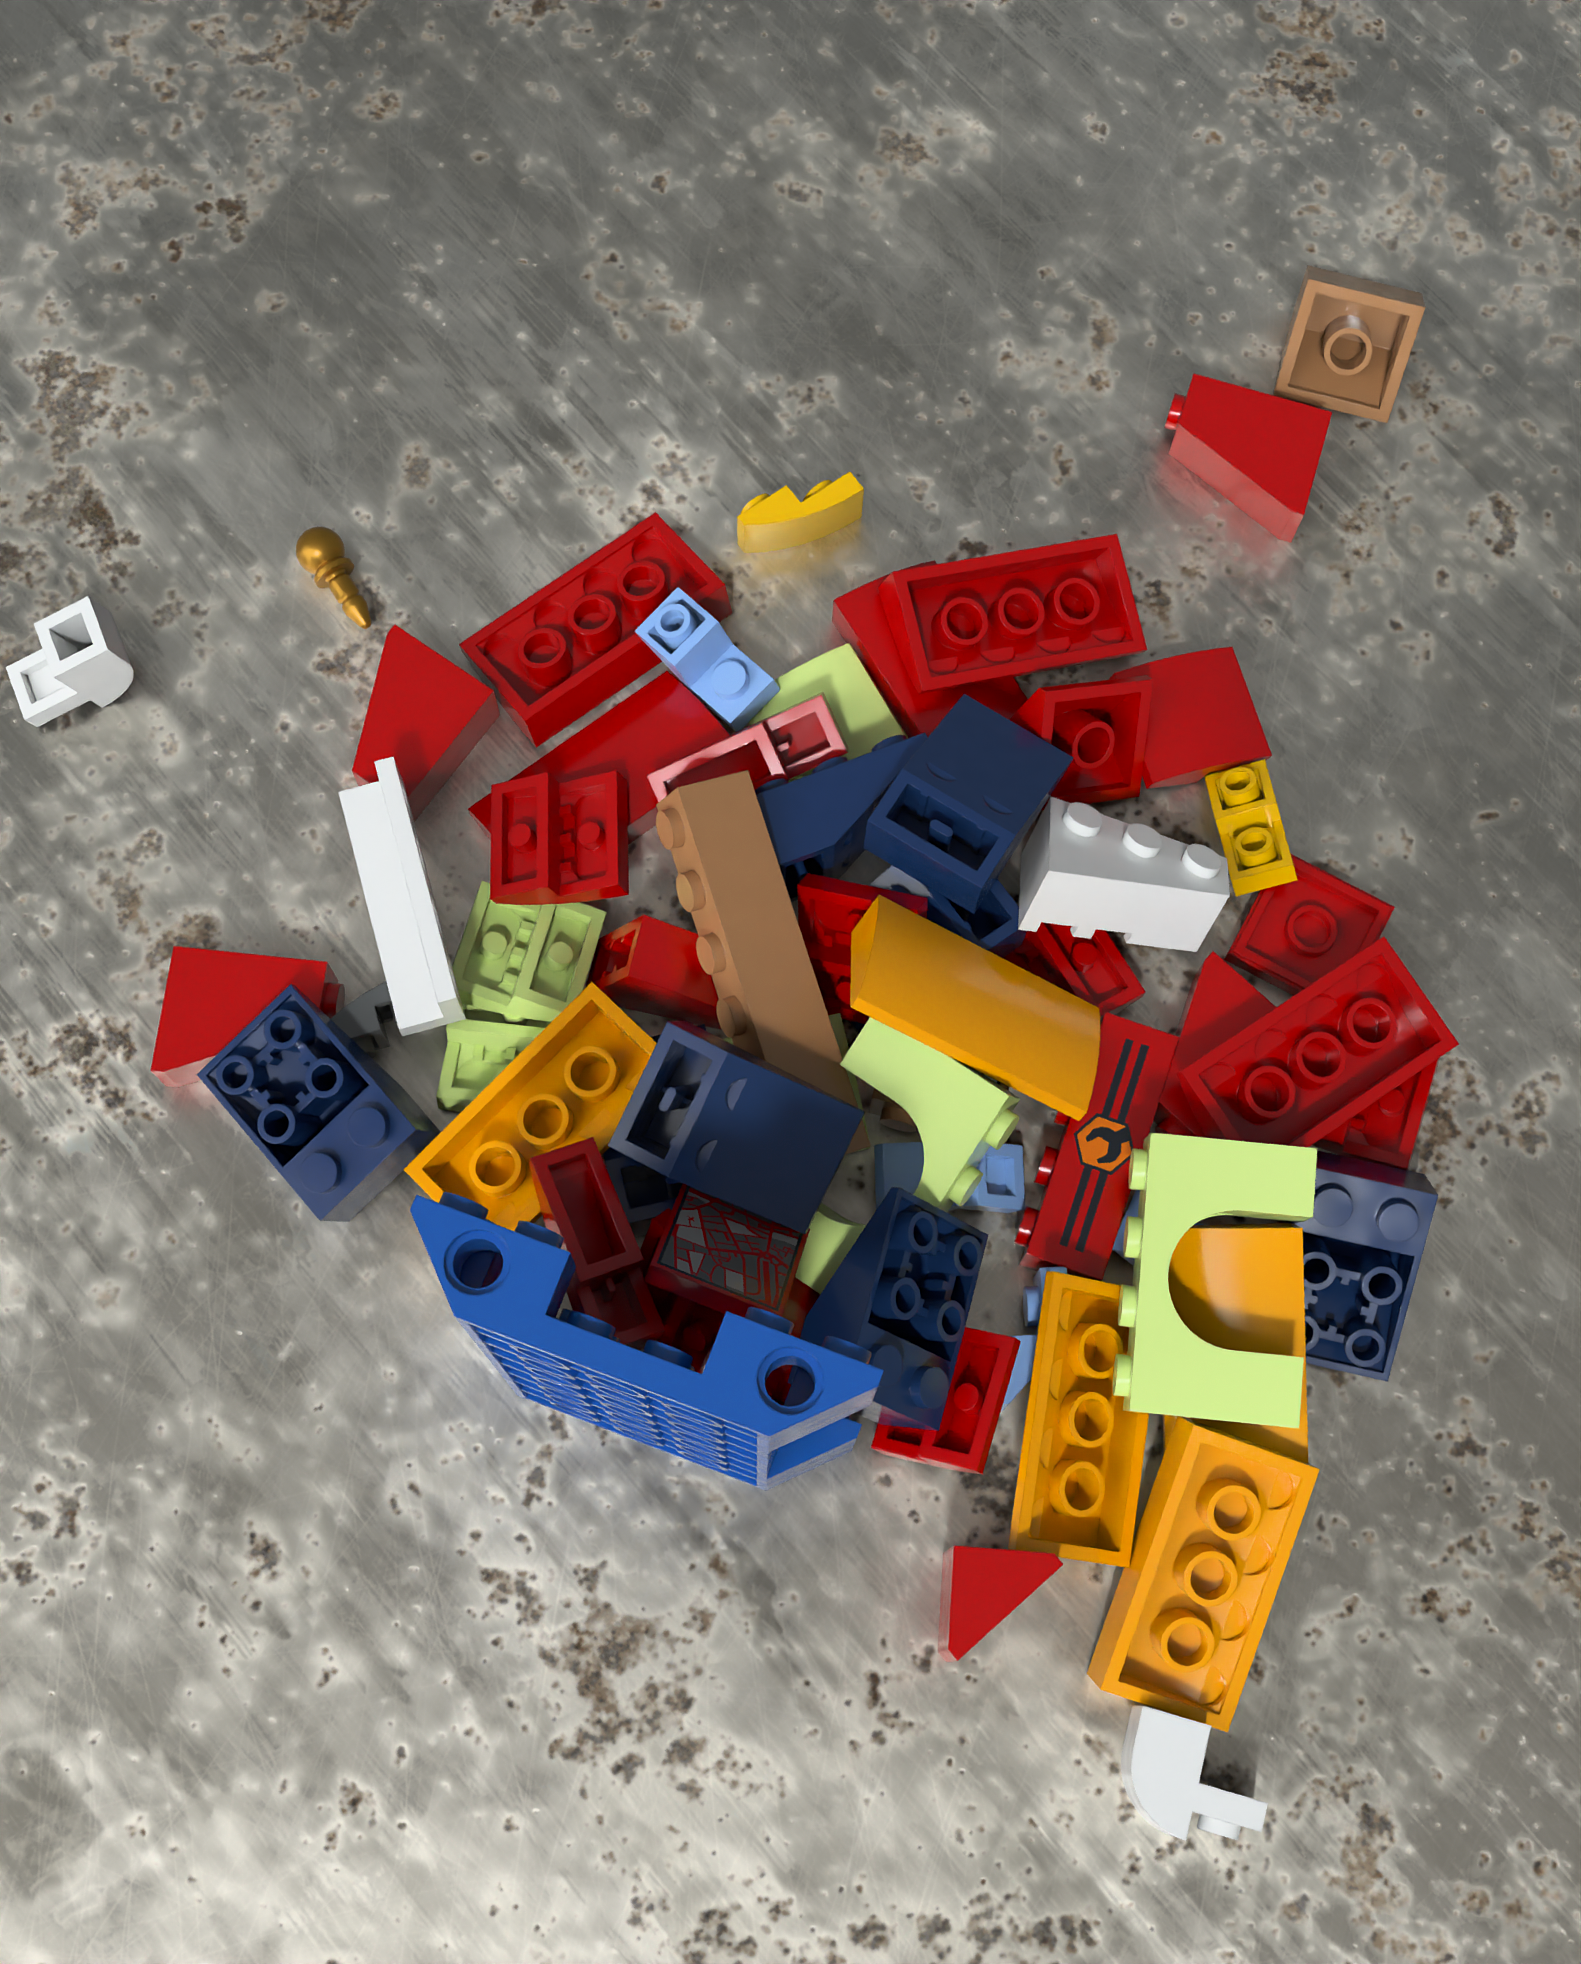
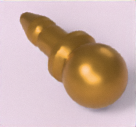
(322, 554)

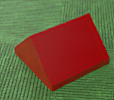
(1101, 728)
(982, 1590)

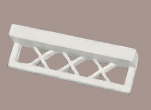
(401, 902)

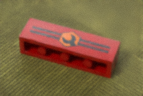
(1090, 1168)

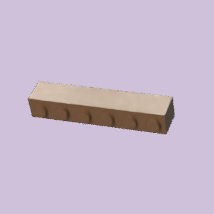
(751, 933)

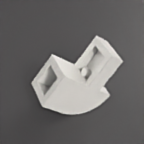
(77, 663)
(1162, 1778)

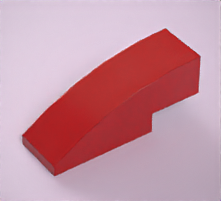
(769, 749)
(587, 1213)

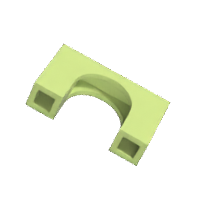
(956, 1117)
(1166, 1363)

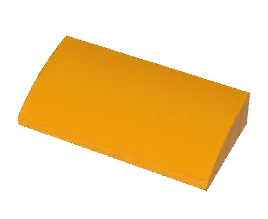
(975, 1007)
(553, 1094)
(1245, 1294)
(1078, 1444)
(1202, 1574)

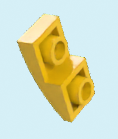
(785, 522)
(1250, 828)

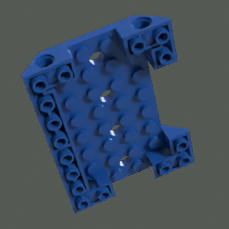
(508, 1297)

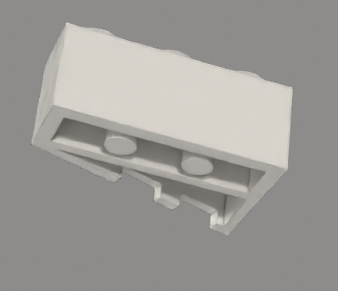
(1118, 879)

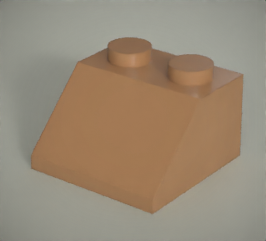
(1348, 343)

